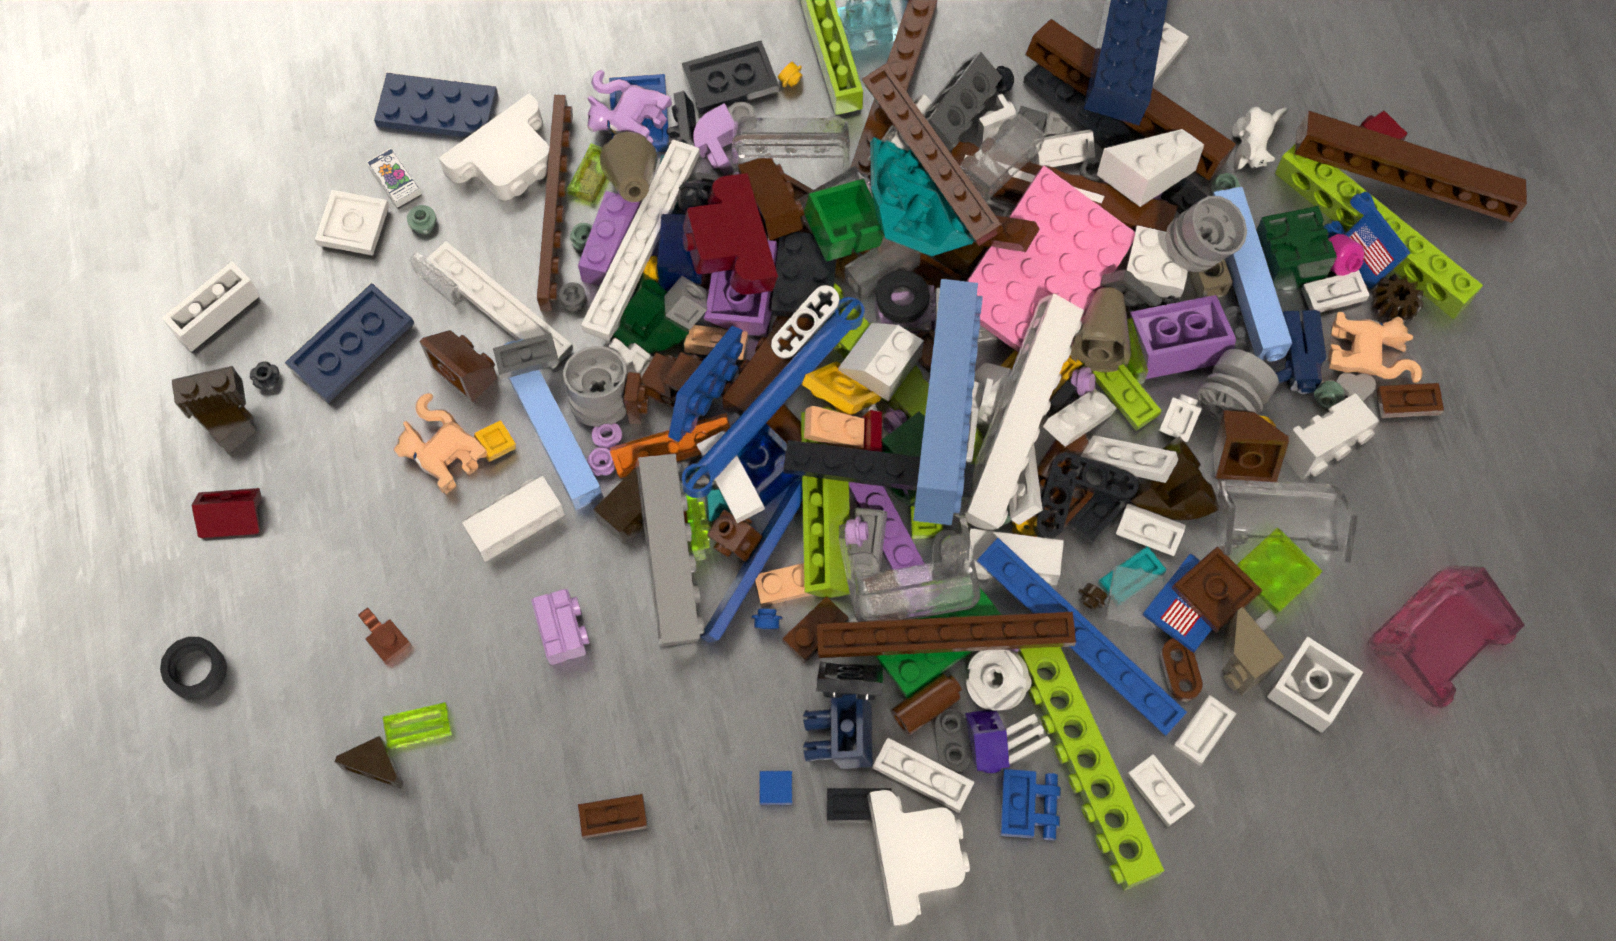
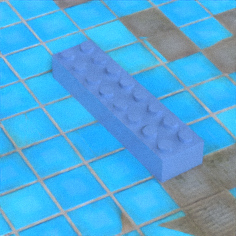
(948, 403)

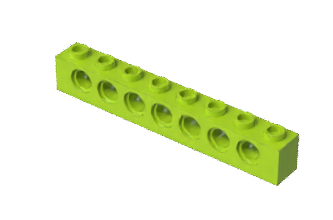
(1332, 190)
(1132, 832)

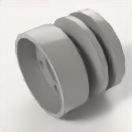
(1206, 234)
(1237, 384)
(596, 385)

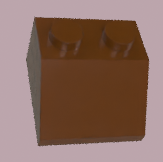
(459, 363)
(1248, 448)

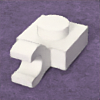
(634, 356)

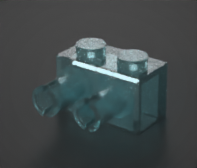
(868, 23)

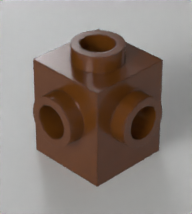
(734, 537)

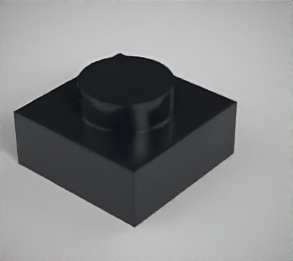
(1062, 399)

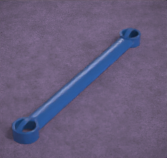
(772, 398)

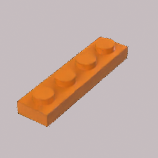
(627, 454)

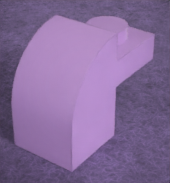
(712, 134)

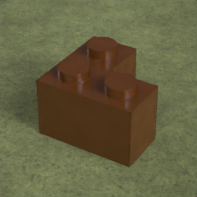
(667, 375)

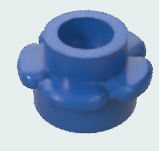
(766, 619)

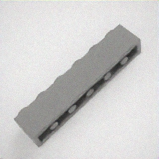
(668, 550)

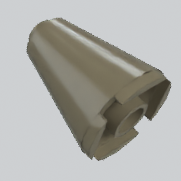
(629, 164)
(1104, 333)

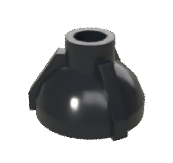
(692, 194)

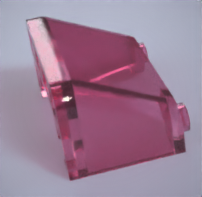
(1445, 630)

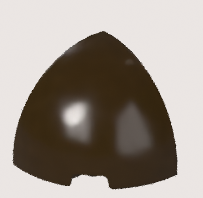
(1184, 494)

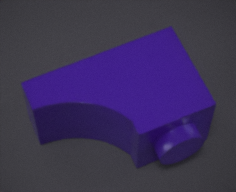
(988, 741)

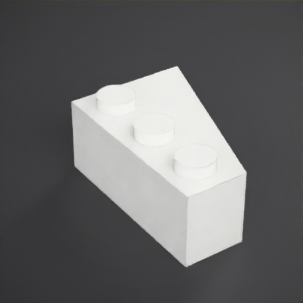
(1150, 164)
(1330, 436)

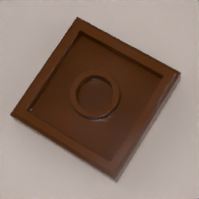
(1216, 589)

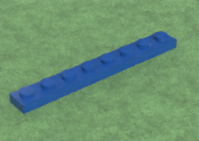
(1090, 644)

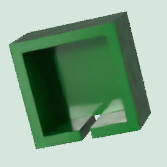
(843, 219)

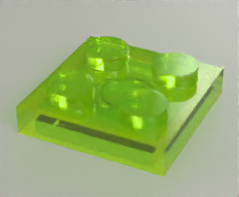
(1279, 569)

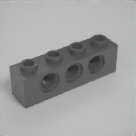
(962, 99)

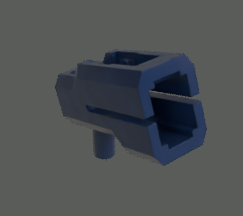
(1306, 352)

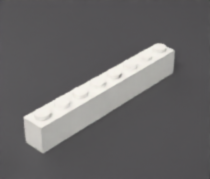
(1020, 411)

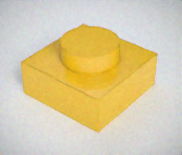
(495, 440)

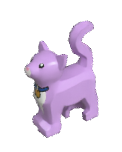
(631, 109)

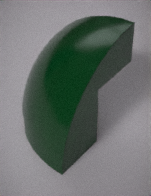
(646, 321)

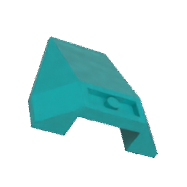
(910, 204)

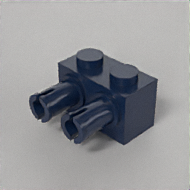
(850, 733)

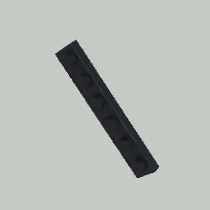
(859, 466)

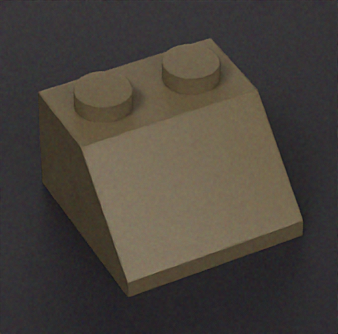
(1247, 653)

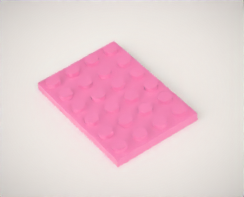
(1066, 257)

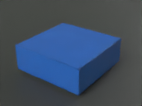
(775, 787)

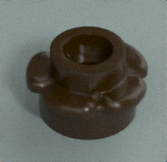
(1092, 596)

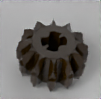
(1397, 298)

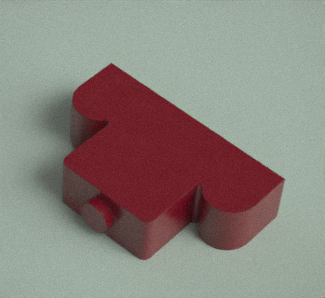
(731, 236)

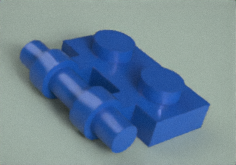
(1018, 804)

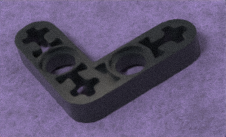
(1067, 484)

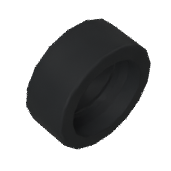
(177, 652)

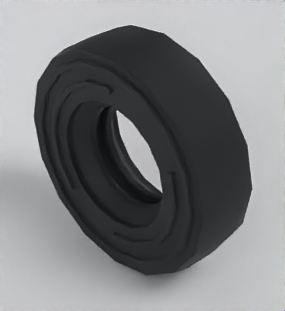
(897, 280)

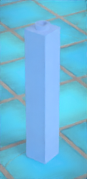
(1256, 289)
(556, 438)

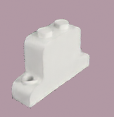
(503, 152)
(915, 853)

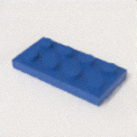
(706, 384)

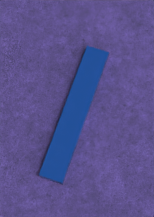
(754, 565)

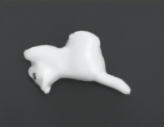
(1254, 134)

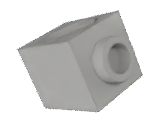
(685, 302)

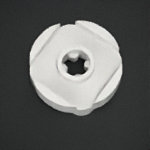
(1015, 679)

